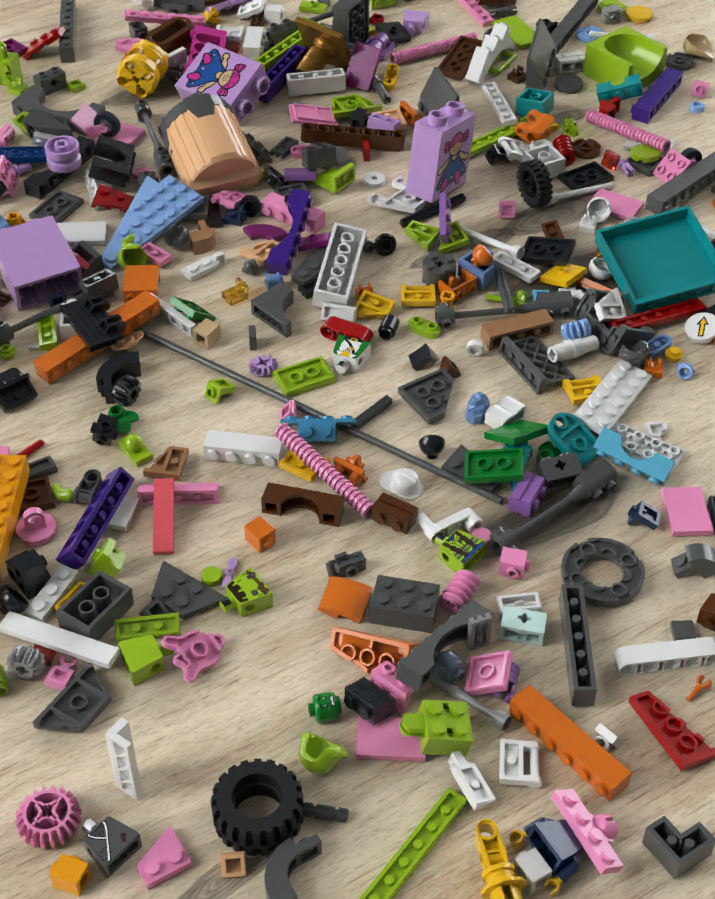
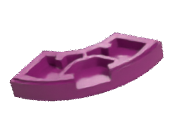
(264, 231)

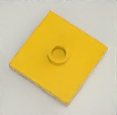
(563, 275)

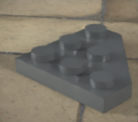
(429, 395)

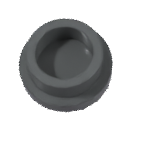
(250, 267)

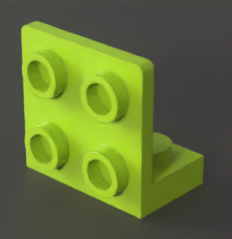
(335, 179)

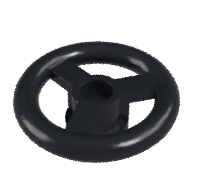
(274, 177)

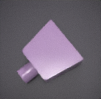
(415, 21)

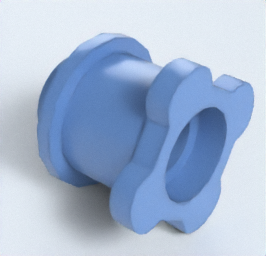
(273, 280)

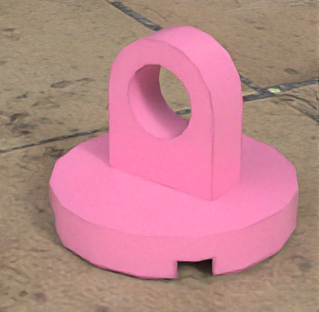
(36, 527)

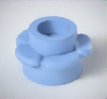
(685, 375)

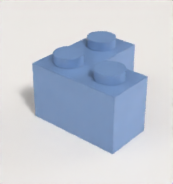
(484, 274)

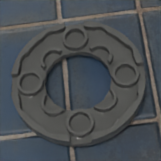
(610, 549)

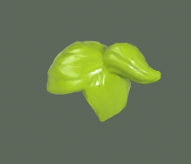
(131, 253)

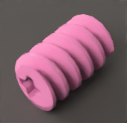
(458, 591)

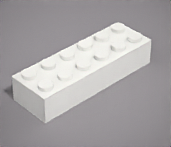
(339, 265)

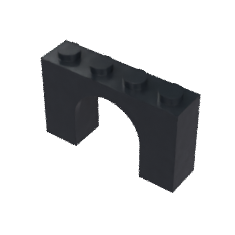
(112, 172)

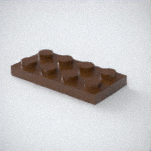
(459, 57)

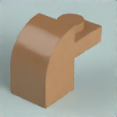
(202, 240)

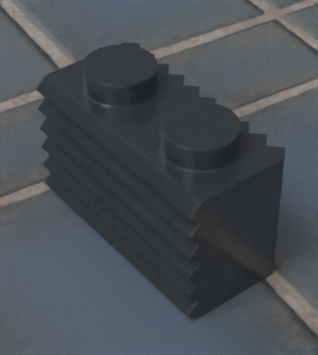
(369, 701)

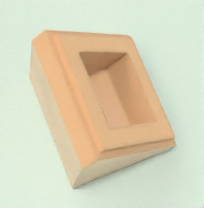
(233, 864)

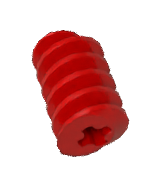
(564, 146)

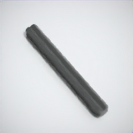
(504, 290)

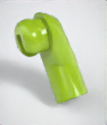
(62, 495)

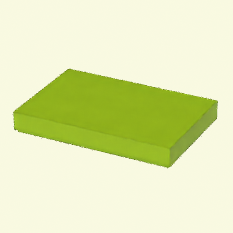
(304, 376)

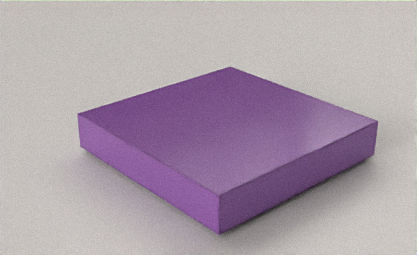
(299, 174)

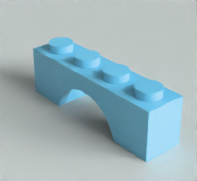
(656, 467)

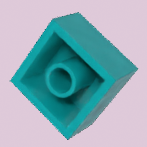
(534, 99)

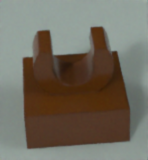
(517, 75)

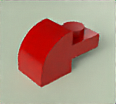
(610, 107)

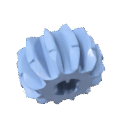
(576, 329)

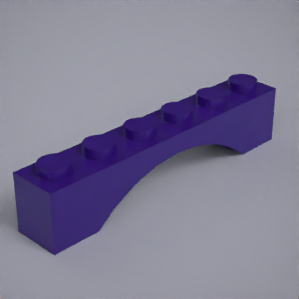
(281, 256)

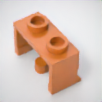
(466, 285)

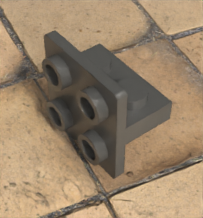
(257, 148)

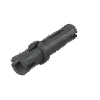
(378, 86)

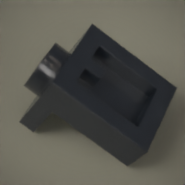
(496, 152)

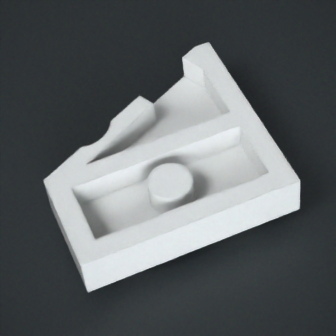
(610, 307)

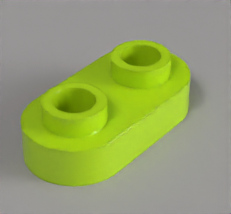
(424, 327)

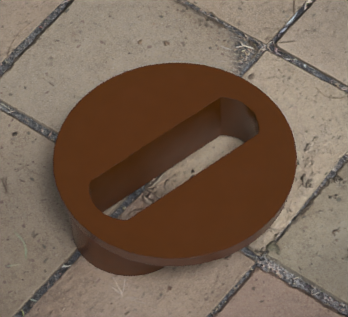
(172, 35)

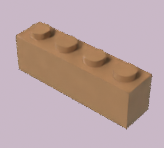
(517, 327)

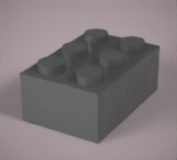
(404, 604)
(95, 606)

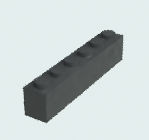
(577, 646)

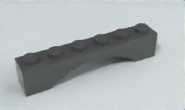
(417, 667)

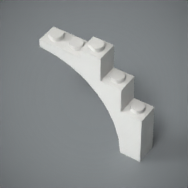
(485, 55)

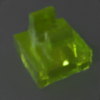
(570, 127)

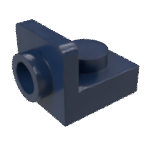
(235, 217)
(645, 514)

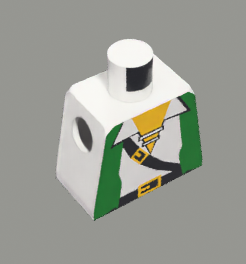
(350, 354)

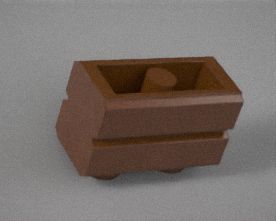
(394, 513)

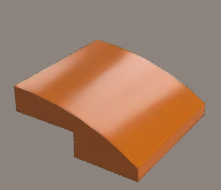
(345, 598)

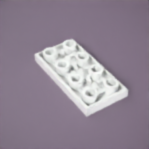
(642, 446)

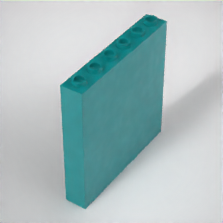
(659, 259)

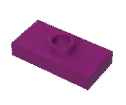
(314, 241)

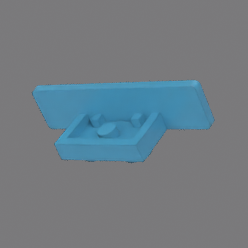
(318, 430)

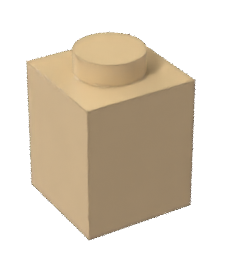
(207, 333)

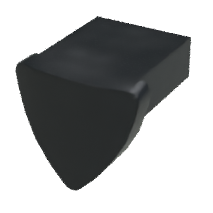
(422, 357)

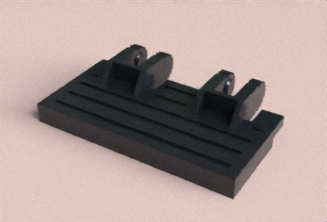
(92, 323)

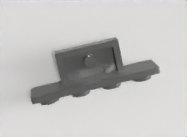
(181, 5)

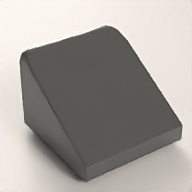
(155, 608)

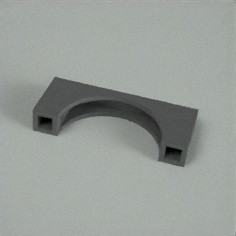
(35, 97)

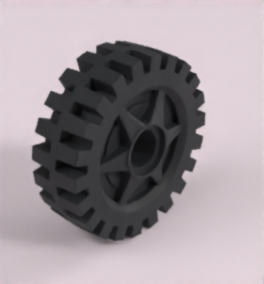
(534, 183)

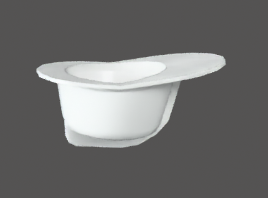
(402, 482)

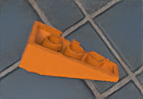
(368, 649)

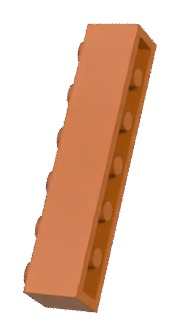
(570, 743)

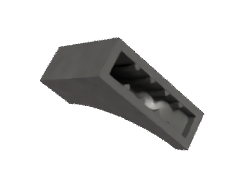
(271, 307)

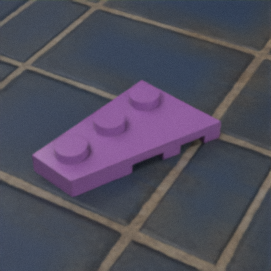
(444, 217)

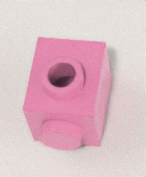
(513, 563)

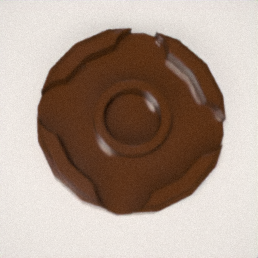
(586, 148)

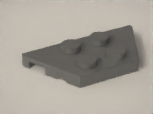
(183, 593)
(76, 704)

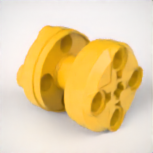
(142, 68)

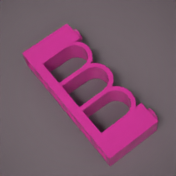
(200, 37)

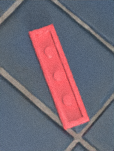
(163, 516)

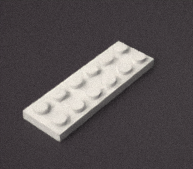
(613, 396)

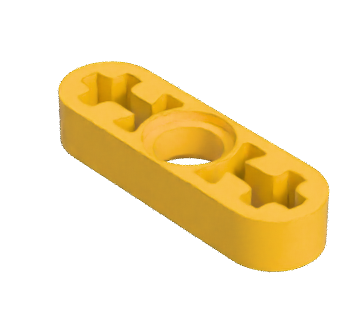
(391, 76)

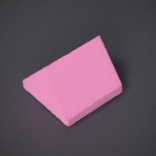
(288, 410)

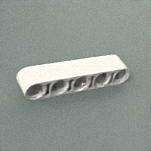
(665, 656)

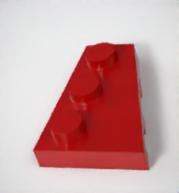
(38, 44)
(111, 198)

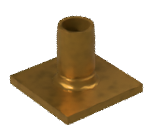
(323, 47)

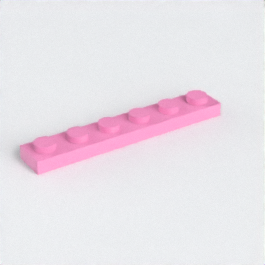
(159, 17)

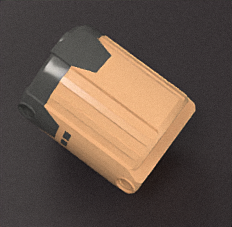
(209, 146)

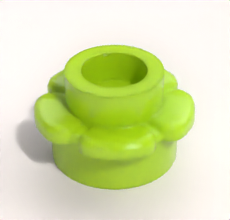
(7, 352)

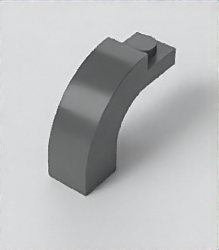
(285, 861)

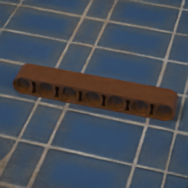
(352, 136)

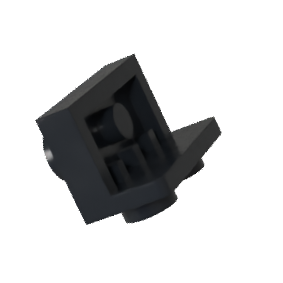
(16, 392)

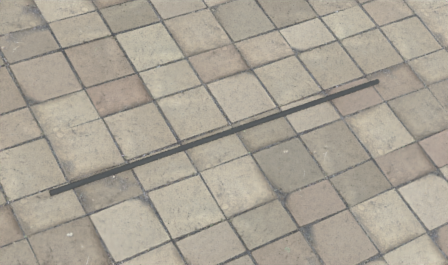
(308, 410)

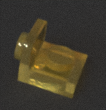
(237, 293)

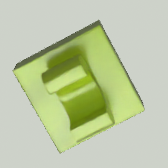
(17, 87)

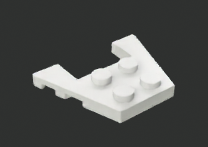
(399, 201)

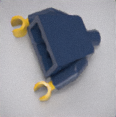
(556, 845)

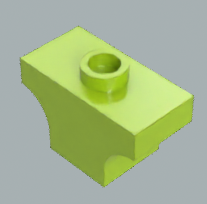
(107, 559)

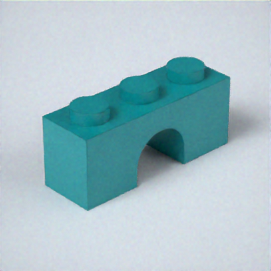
(628, 89)

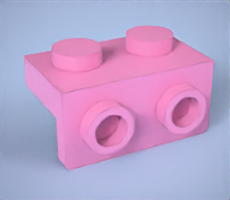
(385, 678)

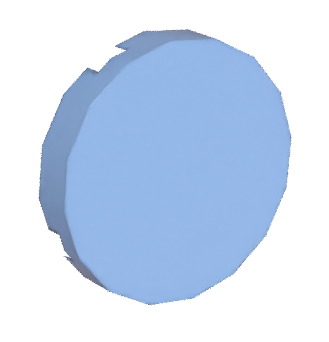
(582, 34)

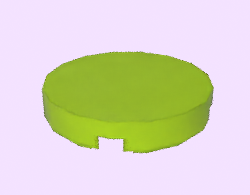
(644, 153)

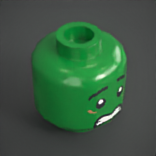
(325, 707)

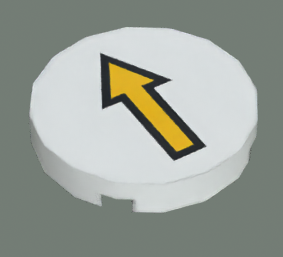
(700, 328)

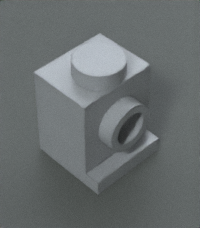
(611, 14)

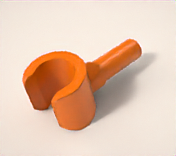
(699, 687)

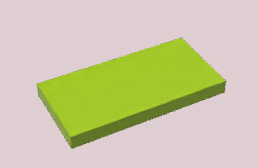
(520, 32)

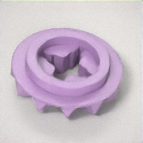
(261, 370)

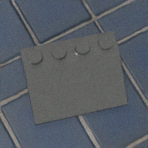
(352, 20)
(540, 58)
(436, 93)

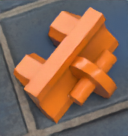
(352, 467)

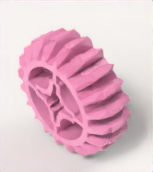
(49, 807)

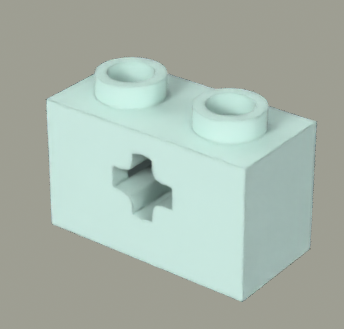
(523, 626)

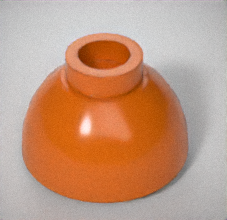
(481, 256)

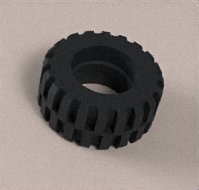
(250, 780)

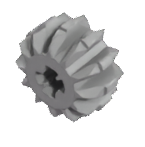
(25, 662)

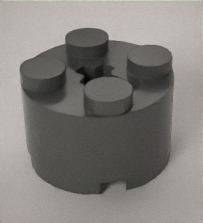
(437, 268)

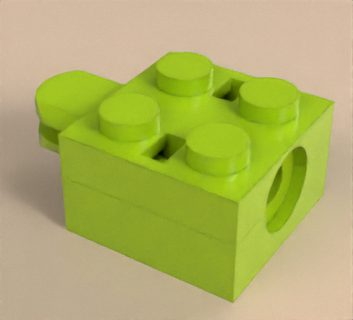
(9, 66)
(440, 727)

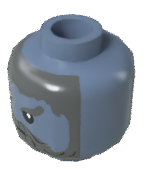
(449, 666)

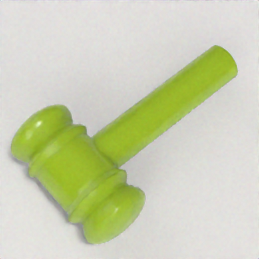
(519, 299)

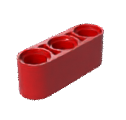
(336, 326)

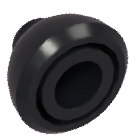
(252, 205)
(385, 244)
(432, 445)
(12, 602)

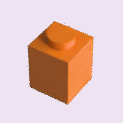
(260, 534)

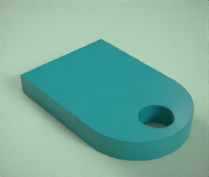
(572, 437)

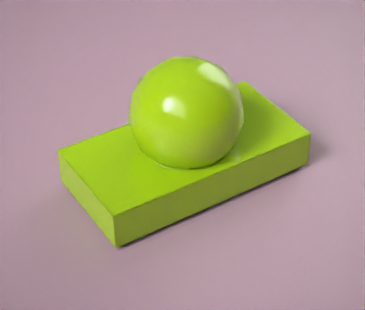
(135, 449)

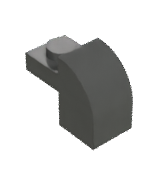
(697, 558)

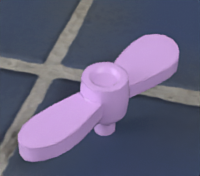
(229, 573)

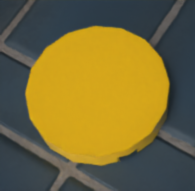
(639, 14)

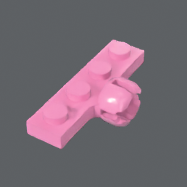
(591, 830)

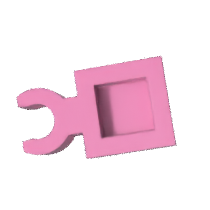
(61, 675)

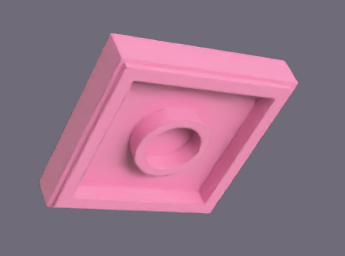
(488, 673)

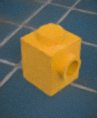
(70, 874)

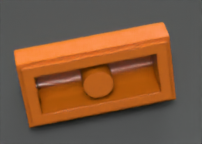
(409, 113)

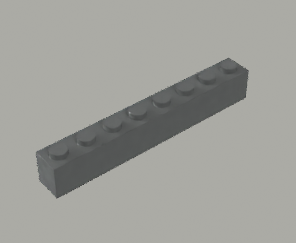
(67, 41)
(682, 186)

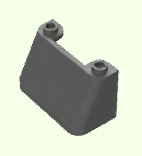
(609, 339)

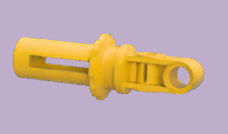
(497, 871)

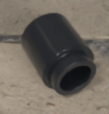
(388, 327)

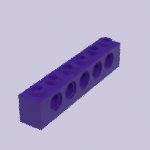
(95, 519)

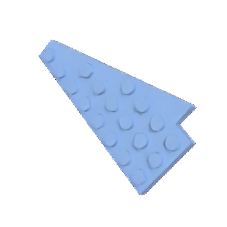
(151, 214)

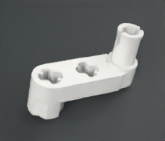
(461, 520)

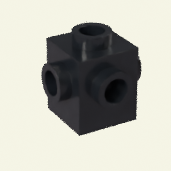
(105, 430)

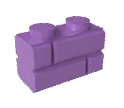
(527, 494)

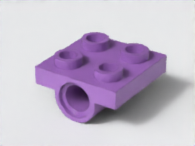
(381, 41)

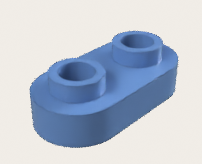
(659, 345)

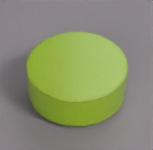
(211, 576)

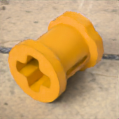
(447, 297)

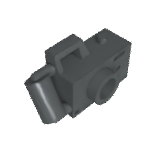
(346, 564)

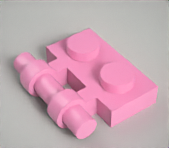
(227, 198)

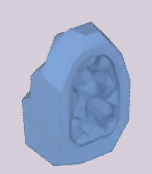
(476, 408)

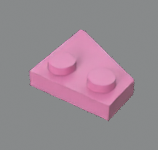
(125, 45)

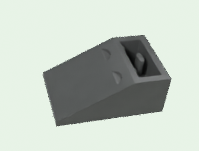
(39, 121)

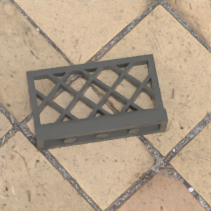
(528, 368)

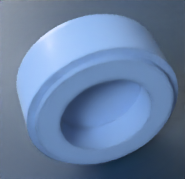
(697, 107)

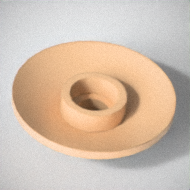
(128, 341)

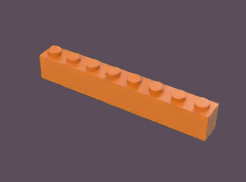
(74, 352)

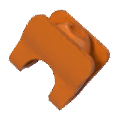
(537, 128)

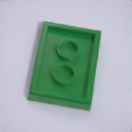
(516, 432)
(494, 465)

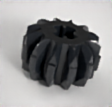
(126, 390)

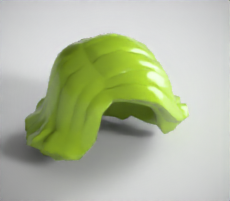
(319, 754)

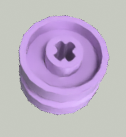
(63, 154)

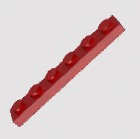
(662, 315)

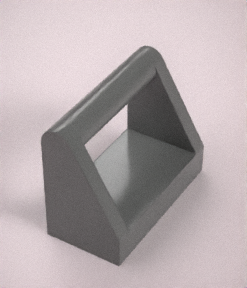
(91, 256)

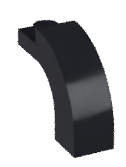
(113, 369)

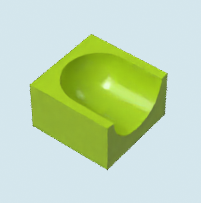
(624, 55)

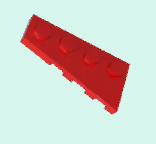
(671, 732)

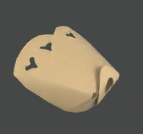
(694, 46)

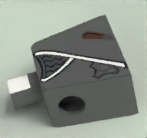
(110, 843)

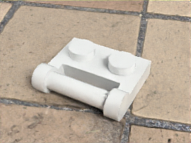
(250, 8)
(233, 33)
(516, 149)
(512, 763)

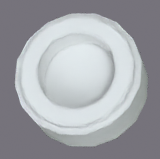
(475, 348)

